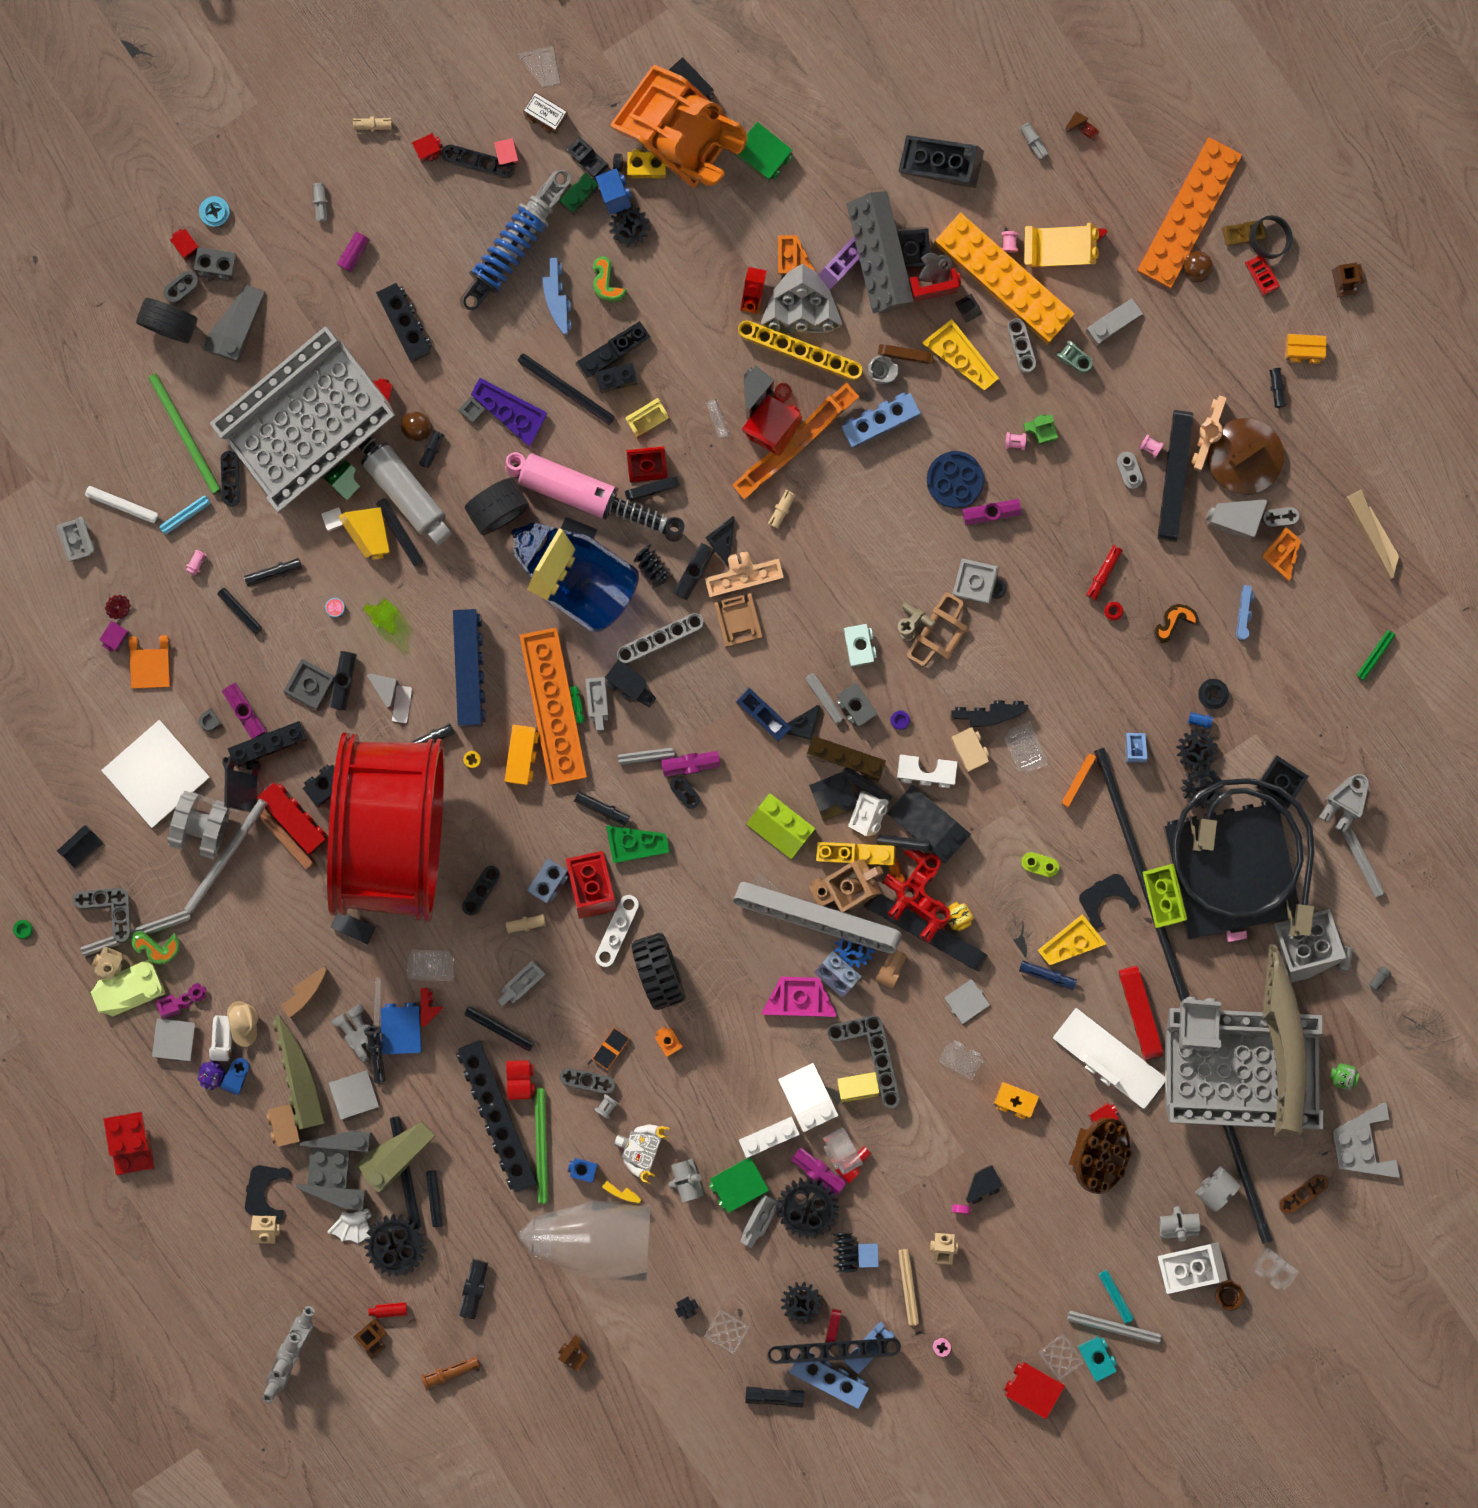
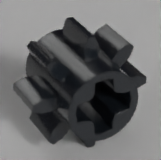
(686, 1308)

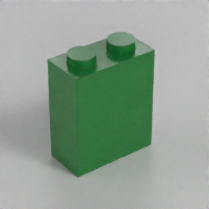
(765, 152)
(738, 1185)

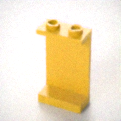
(1061, 246)

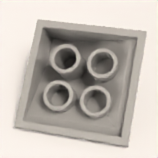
(1311, 954)

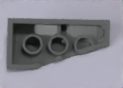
(234, 327)

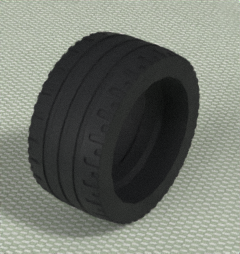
(166, 320)

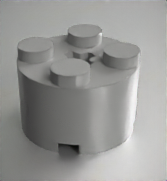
(1217, 1189)

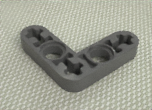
(116, 906)

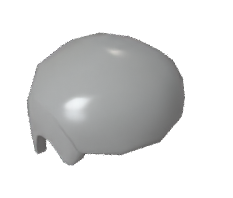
(882, 370)

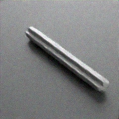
(1114, 1327)

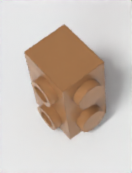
(283, 1125)

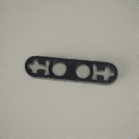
(477, 163)

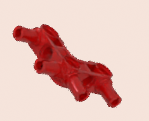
(921, 903)

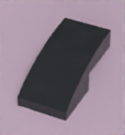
(587, 157)
(353, 927)

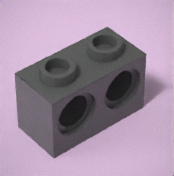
(217, 258)

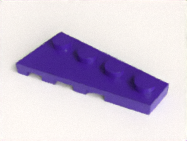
(512, 411)

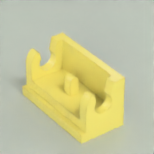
(647, 417)
(858, 1087)

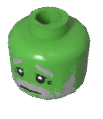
(1344, 1076)

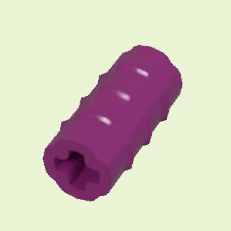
(353, 251)

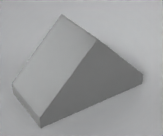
(385, 688)

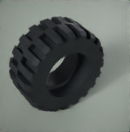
(658, 971)

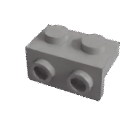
(75, 539)

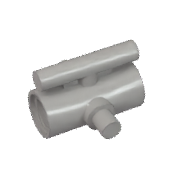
(686, 1180)
(1179, 1225)

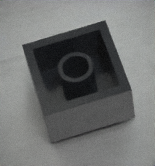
(1283, 775)

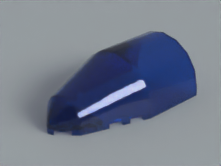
(596, 584)

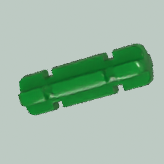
(577, 705)

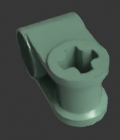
(1074, 358)

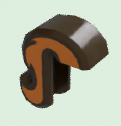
(1171, 619)

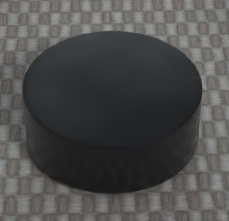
(618, 162)
(999, 589)

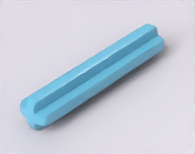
(184, 515)

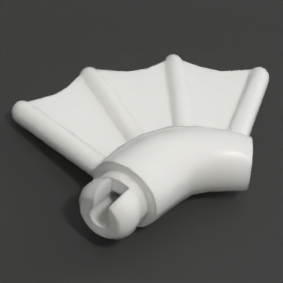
(352, 1226)

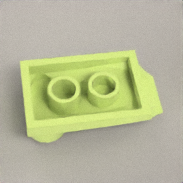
(128, 989)

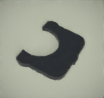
(1092, 897)
(255, 1200)

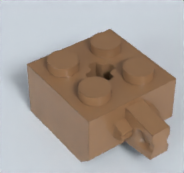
(853, 885)

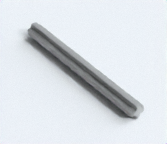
(147, 928)

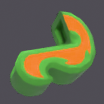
(602, 281)
(154, 951)

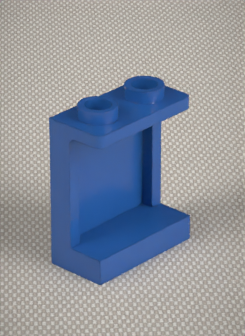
(401, 1029)

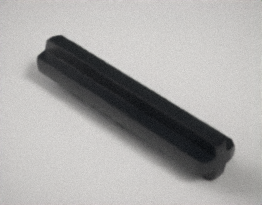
(239, 610)
(865, 784)
(904, 843)
(434, 1198)

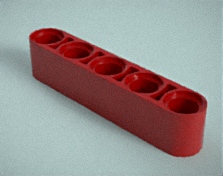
(1140, 1012)

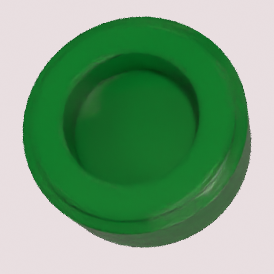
(22, 929)

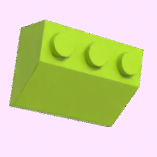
(780, 826)
(1164, 896)

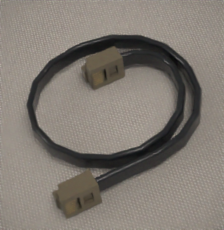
(1206, 839)

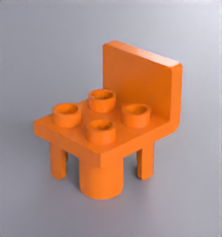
(679, 126)

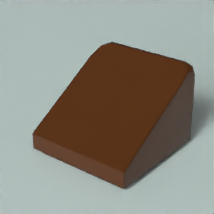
(1076, 121)

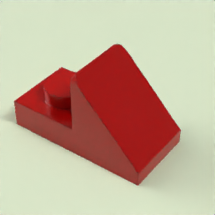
(428, 1013)

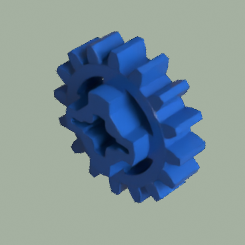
(861, 958)

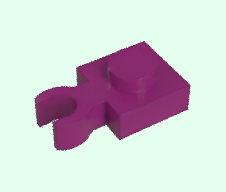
(170, 1006)

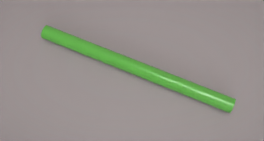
(184, 433)

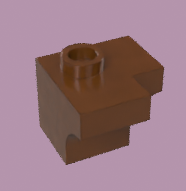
(1347, 278)
(370, 1338)
(573, 1354)

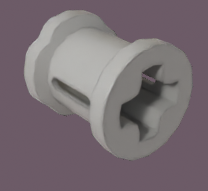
(606, 1113)

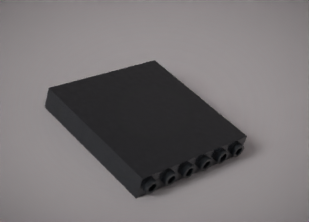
(1241, 872)

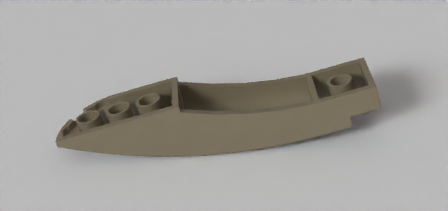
(1288, 1042)

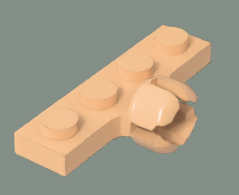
(1210, 432)
(743, 575)

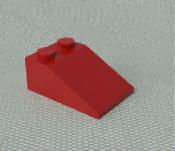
(591, 884)

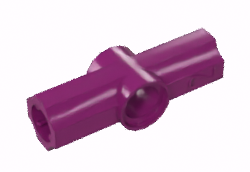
(979, 514)
(237, 700)
(690, 763)
(817, 1169)

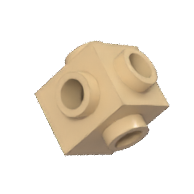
(107, 963)
(264, 1229)
(943, 1248)

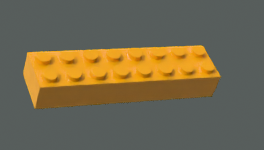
(1004, 278)

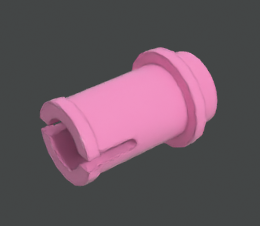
(196, 562)

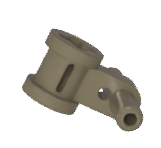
(911, 623)

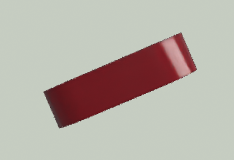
(833, 1325)

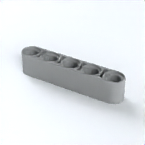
(670, 638)

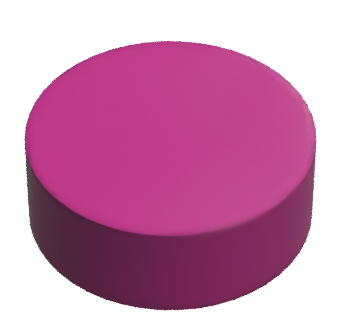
(961, 1209)

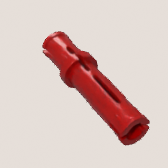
(1104, 572)

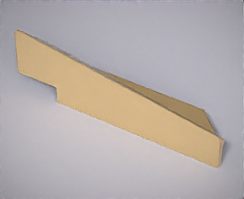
(1373, 532)

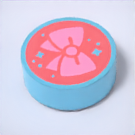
(335, 607)

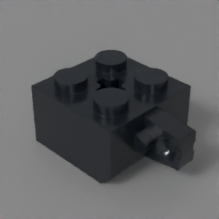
(630, 684)

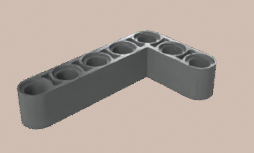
(875, 1053)

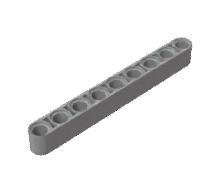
(817, 917)

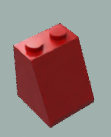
(773, 424)

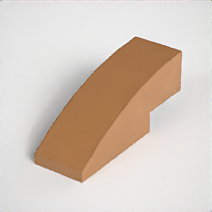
(304, 992)

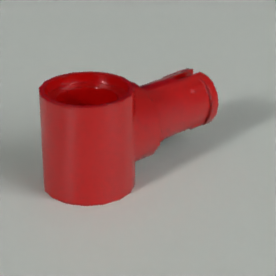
(863, 1153)

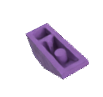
(840, 264)

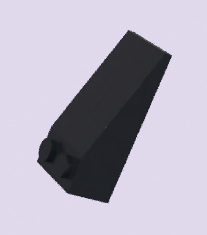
(941, 160)
(929, 822)

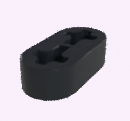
(688, 789)

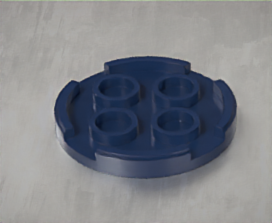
(955, 479)

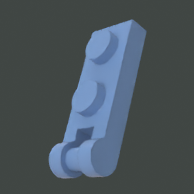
(1244, 613)
(859, 1364)

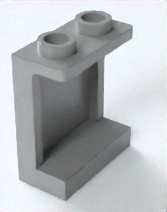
(1199, 1024)

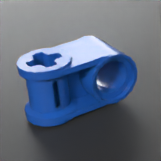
(234, 1079)

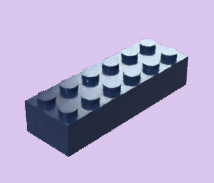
(467, 668)

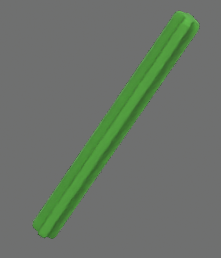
(541, 1146)

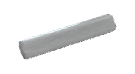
(824, 698)
(645, 756)

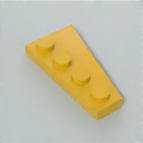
(958, 351)

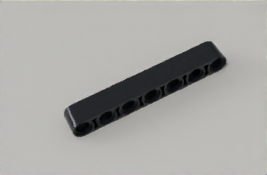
(1175, 475)
(941, 940)
(842, 1347)

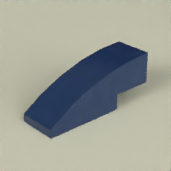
(763, 714)

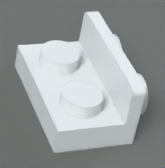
(868, 814)

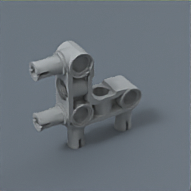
(288, 1354)

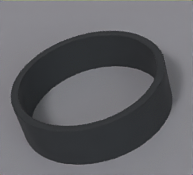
(1289, 237)

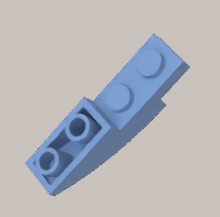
(557, 304)

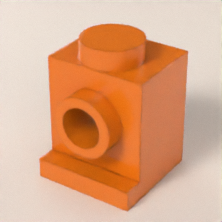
(675, 1044)

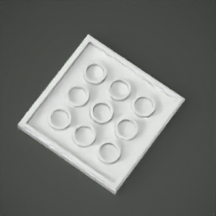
(155, 773)

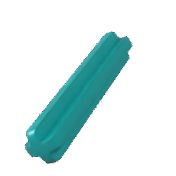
(1116, 1296)

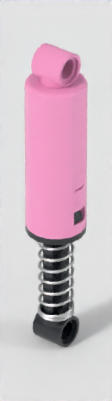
(586, 493)

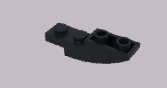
(613, 350)
(998, 713)

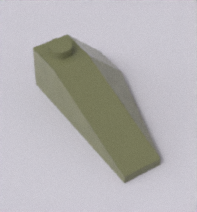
(391, 1158)

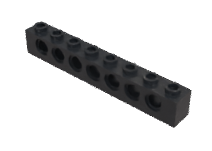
(527, 1177)

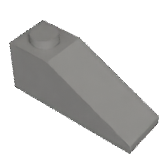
(1113, 322)

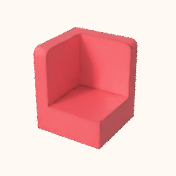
(506, 151)

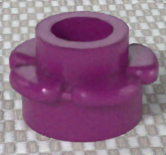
(192, 992)

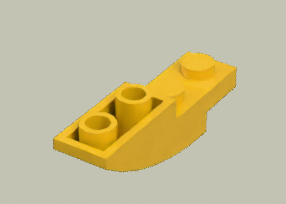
(852, 852)

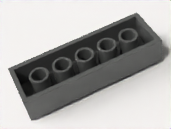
(879, 252)

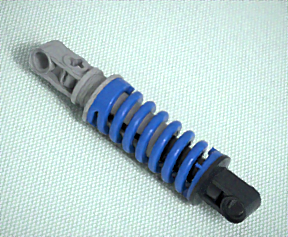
(514, 240)

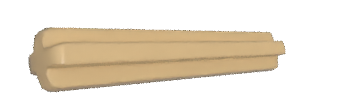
(908, 1287)

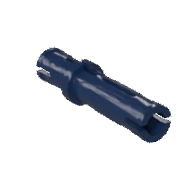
(1048, 975)

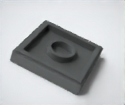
(309, 684)

